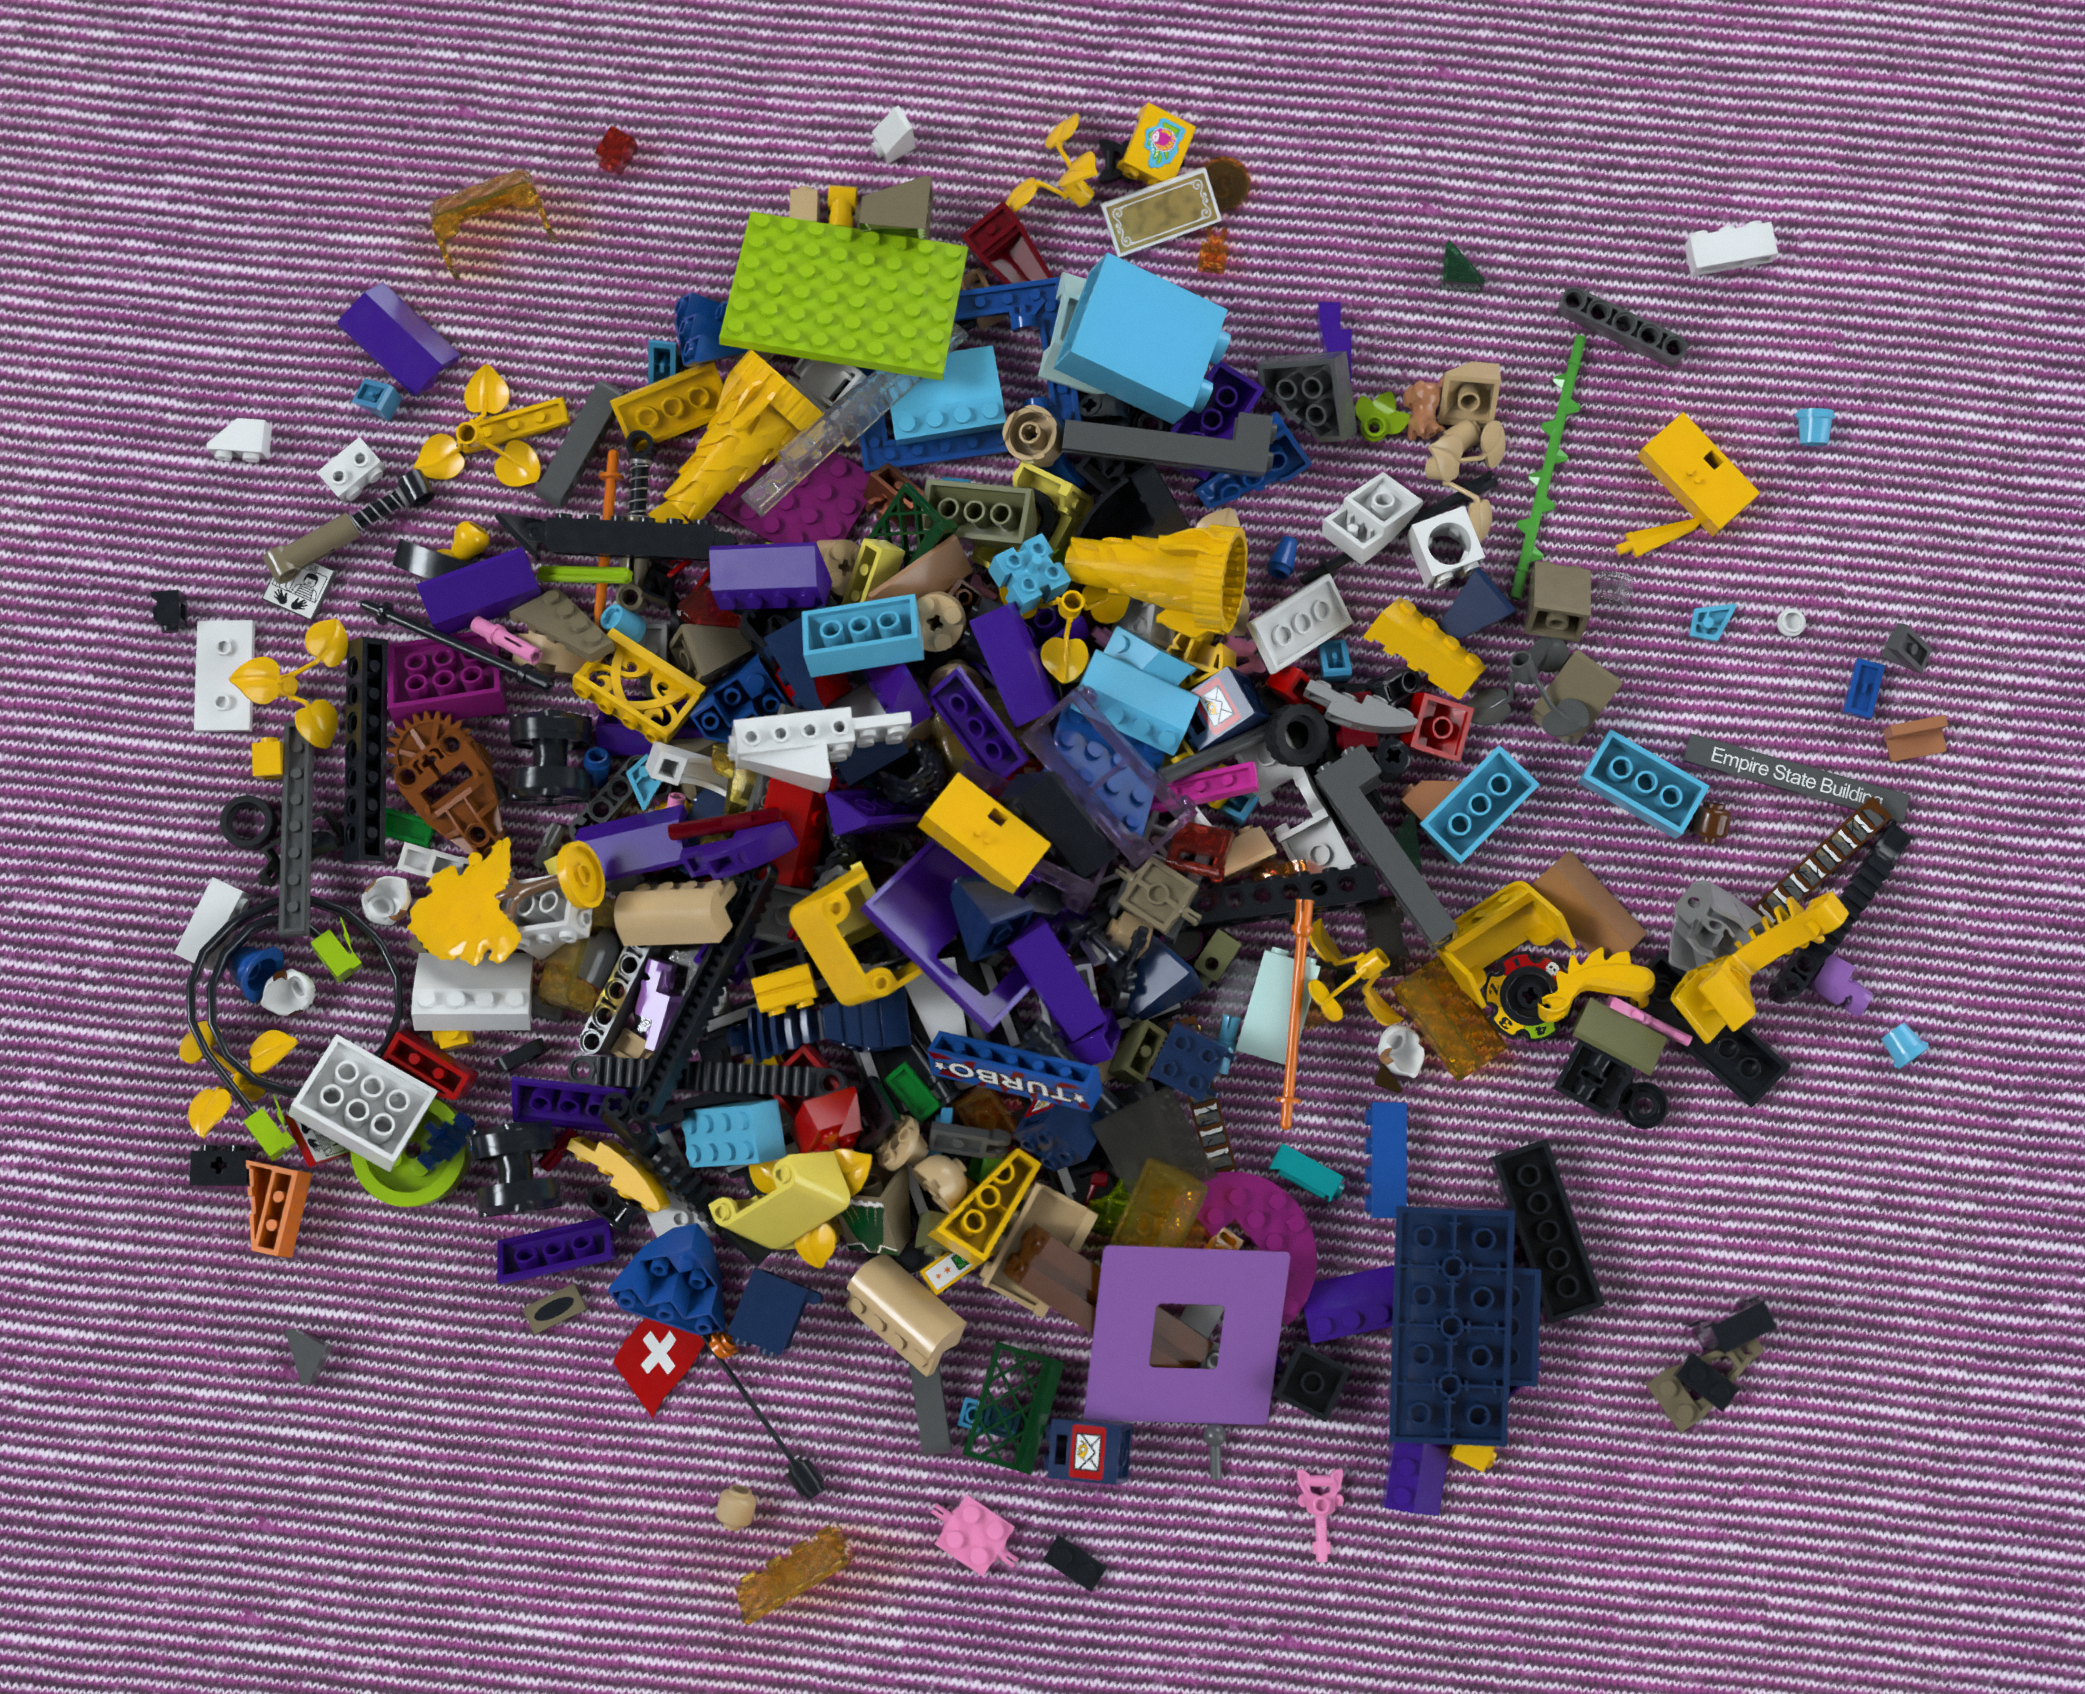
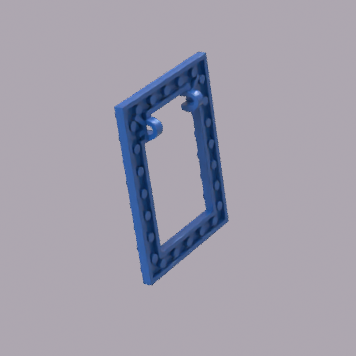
(1029, 305)

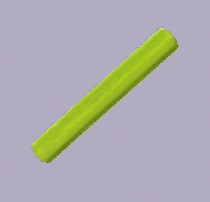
(585, 574)

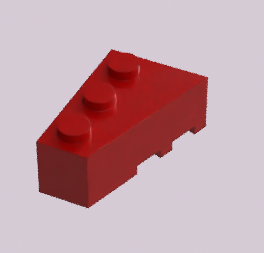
(430, 1065)

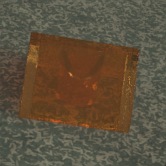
(984, 1110)

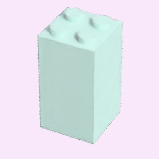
(1268, 1012)

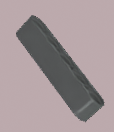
(1636, 327)
(579, 446)
(610, 1000)
(931, 1412)

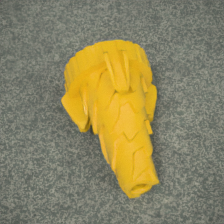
(752, 423)
(1189, 573)

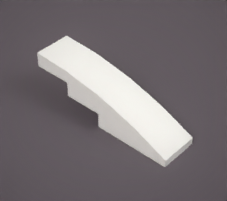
(427, 862)

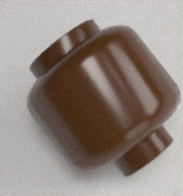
(1711, 822)

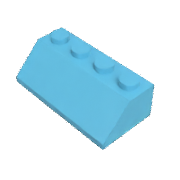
(862, 635)
(1140, 702)
(1478, 806)

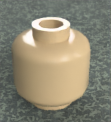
(736, 1507)

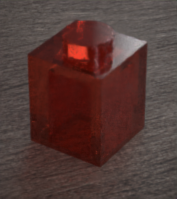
(615, 151)

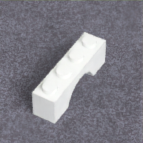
(683, 766)

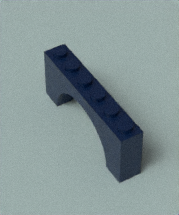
(787, 649)

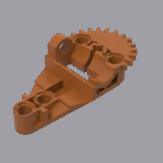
(465, 806)

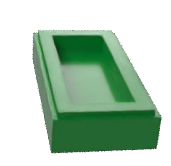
(408, 828)
(912, 1092)

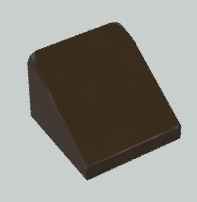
(1385, 1079)

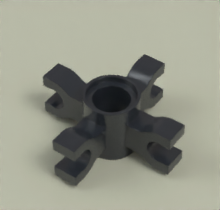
(879, 949)

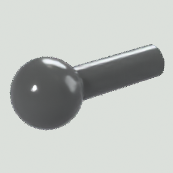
(1215, 1436)

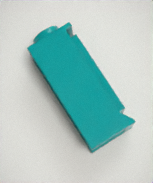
(1307, 1173)

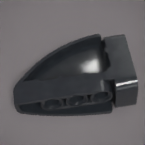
(1135, 507)

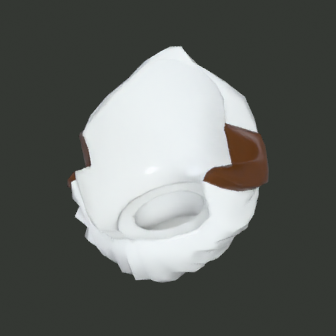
(288, 992)

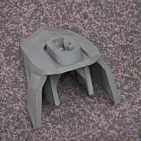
(1709, 926)

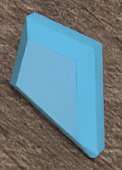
(1710, 621)
(642, 783)

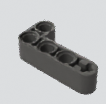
(607, 797)

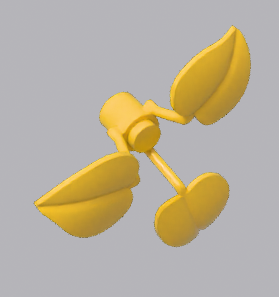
(1072, 179)
(441, 456)
(1065, 657)
(262, 683)
(1367, 966)
(210, 1105)
(819, 1243)

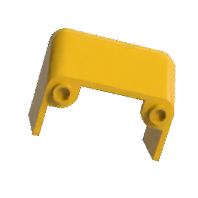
(816, 926)
(1498, 927)

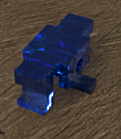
(446, 1140)

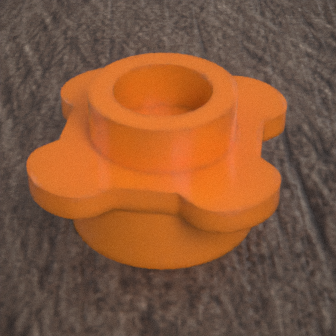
(722, 1345)

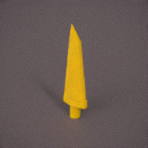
(1652, 538)

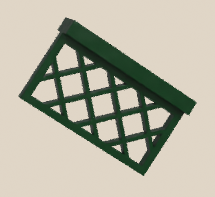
(938, 532)
(1036, 1417)

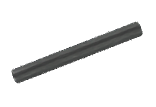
(1213, 754)

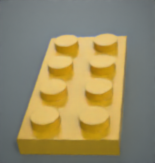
(670, 404)

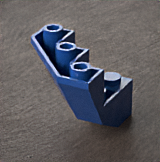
(699, 328)
(740, 694)
(674, 1282)

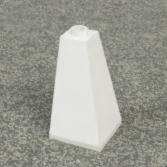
(935, 1007)

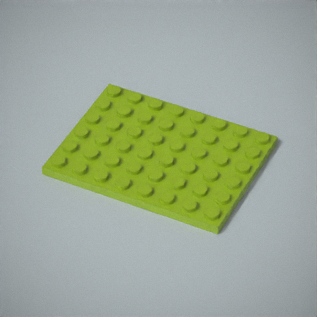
(844, 296)

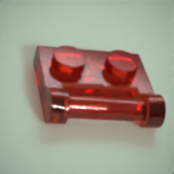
(1201, 841)

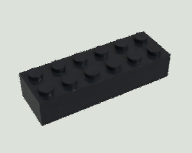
(1547, 1230)

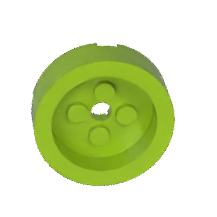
(409, 1181)

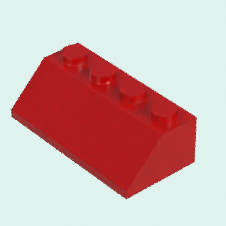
(806, 815)

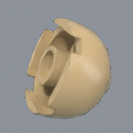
(943, 1179)

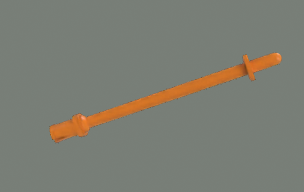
(611, 478)
(1302, 930)

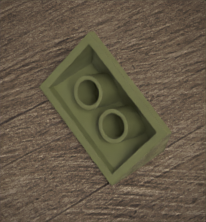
(1619, 1036)

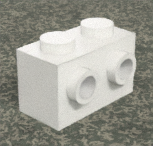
(352, 470)

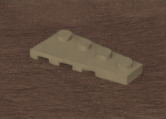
(564, 623)

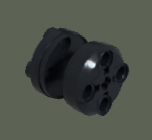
(550, 736)
(513, 1148)

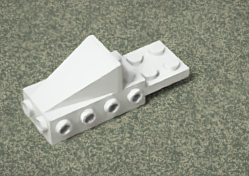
(800, 744)
(547, 921)

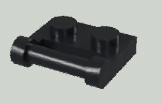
(878, 1113)

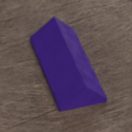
(976, 725)
(870, 812)
(1056, 980)
(562, 1102)
(555, 1250)

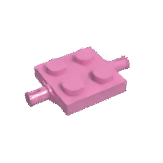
(974, 1535)

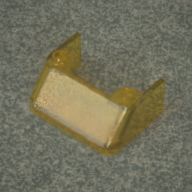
(511, 188)

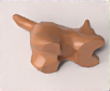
(1423, 401)

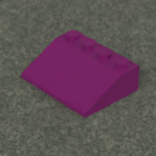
(439, 678)

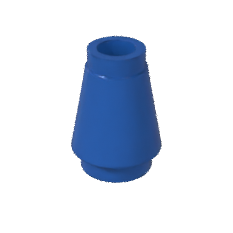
(1283, 559)
(597, 762)

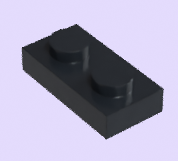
(1706, 1381)
(1074, 1563)

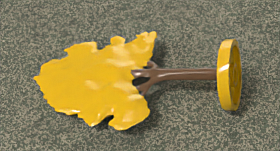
(465, 913)

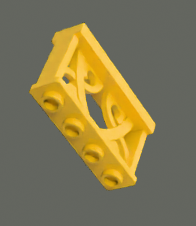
(627, 653)

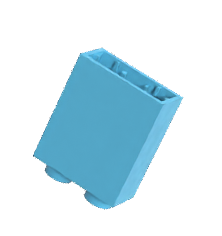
(1143, 340)

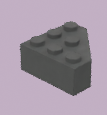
(1312, 392)

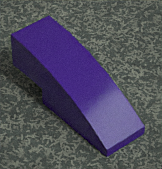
(1329, 329)

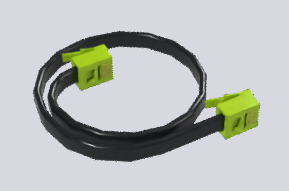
(336, 961)

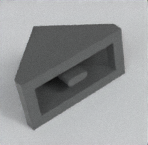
(308, 1353)

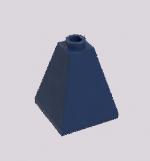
(1477, 607)
(987, 916)
(1161, 981)

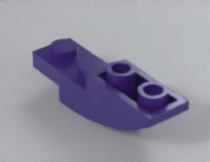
(741, 853)

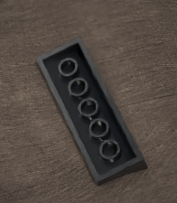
(1736, 1058)

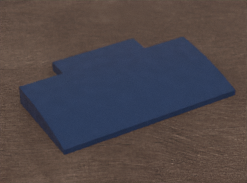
(1459, 1325)

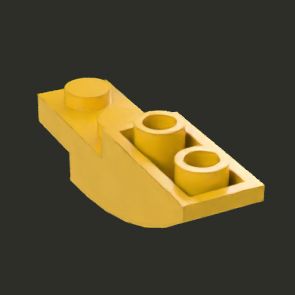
(628, 1174)

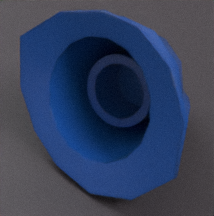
(253, 968)

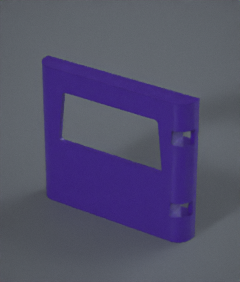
(920, 921)

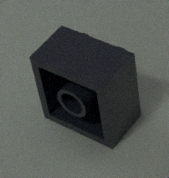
(1311, 1382)

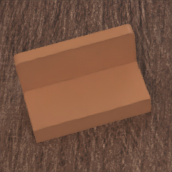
(1915, 738)

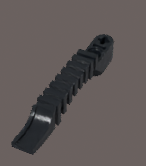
(1856, 895)
(671, 1173)

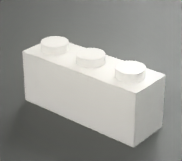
(1731, 248)
(216, 907)

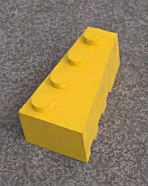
(1426, 647)
(983, 1214)

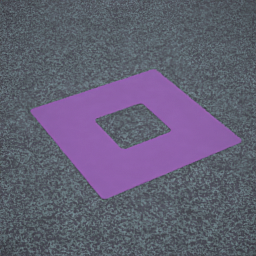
(1131, 1287)

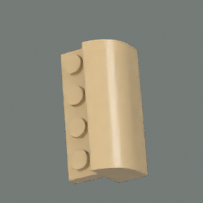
(674, 913)
(904, 1312)

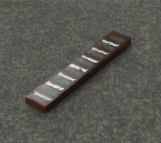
(1824, 858)
(1210, 1122)

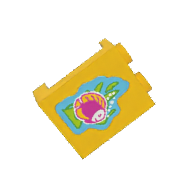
(1156, 146)

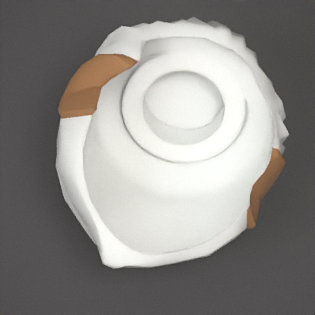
(386, 900)
(1401, 1050)

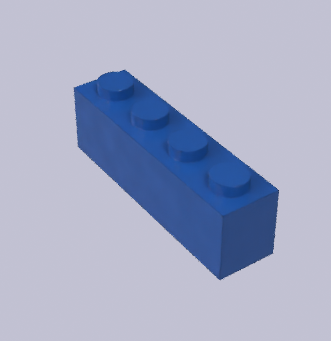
(1387, 1158)

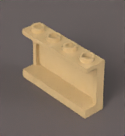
(1052, 1212)

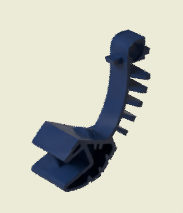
(862, 1028)

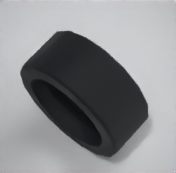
(231, 809)

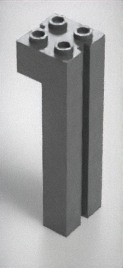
(1243, 455)
(1344, 790)

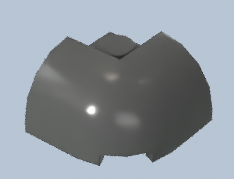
(600, 957)

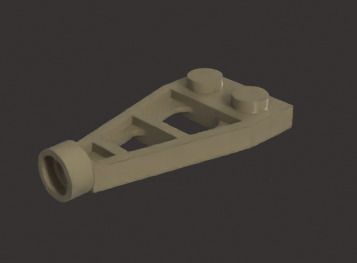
(1677, 1402)

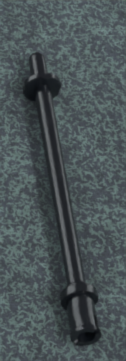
(1476, 486)
(525, 674)

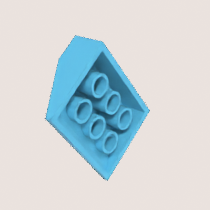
(961, 404)

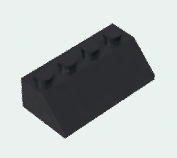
(1057, 816)

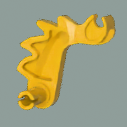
(1599, 975)

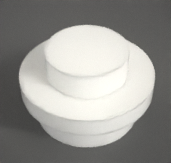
(1791, 622)

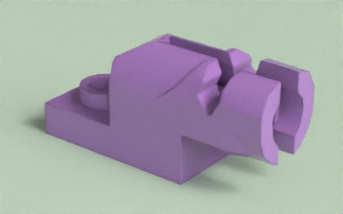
(1834, 985)
(657, 1001)

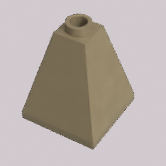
(707, 651)

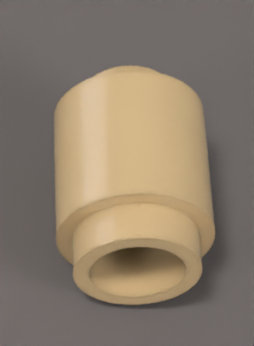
(1467, 431)

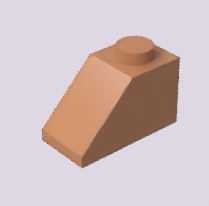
(1425, 797)

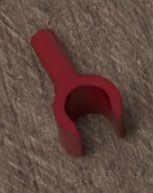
(1099, 1178)

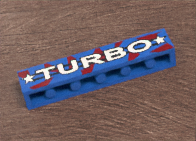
(1015, 1071)

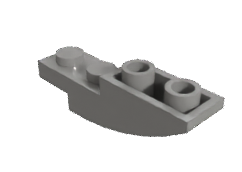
(1371, 716)

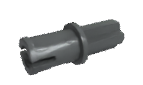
(829, 876)

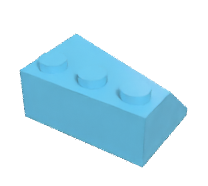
(1147, 656)

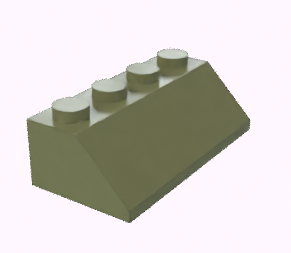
(984, 512)

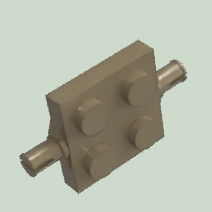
(1158, 895)

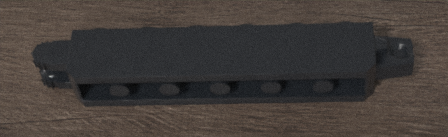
(628, 538)

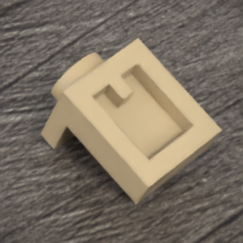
(631, 1046)

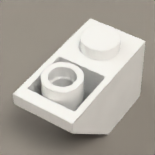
(242, 439)

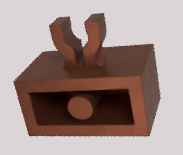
(882, 489)

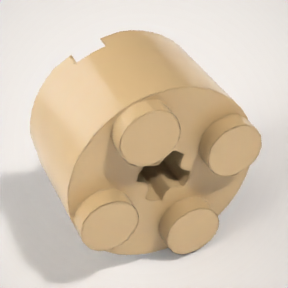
(1033, 422)
(840, 561)
(951, 615)

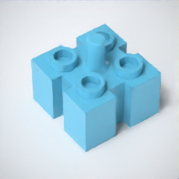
(1029, 574)

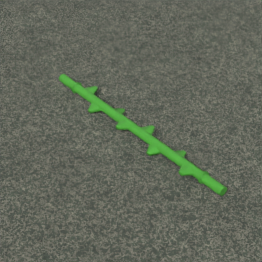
(1542, 478)

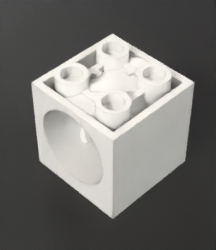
(1454, 525)

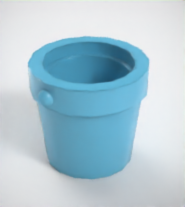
(1814, 426)
(624, 621)
(1903, 1045)

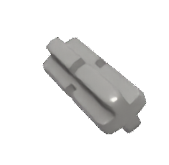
(551, 840)

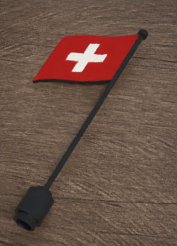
(661, 1355)

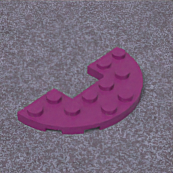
(1270, 1221)

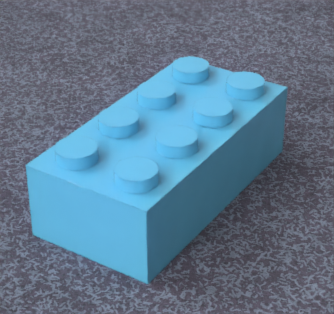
(1643, 784)
(734, 1134)

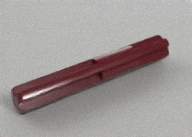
(723, 823)

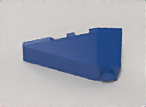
(1288, 462)

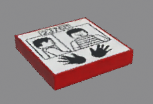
(313, 1145)

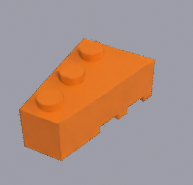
(276, 1207)

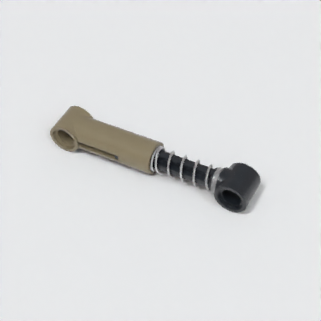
(640, 467)
(288, 561)

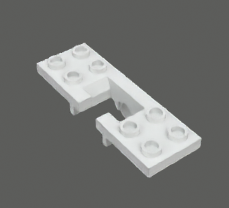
(1313, 840)

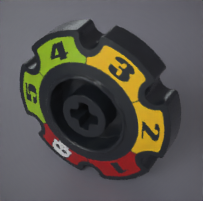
(1504, 996)

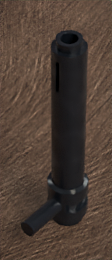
(1041, 1040)

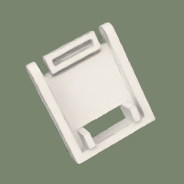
(823, 380)

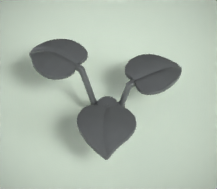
(1546, 655)

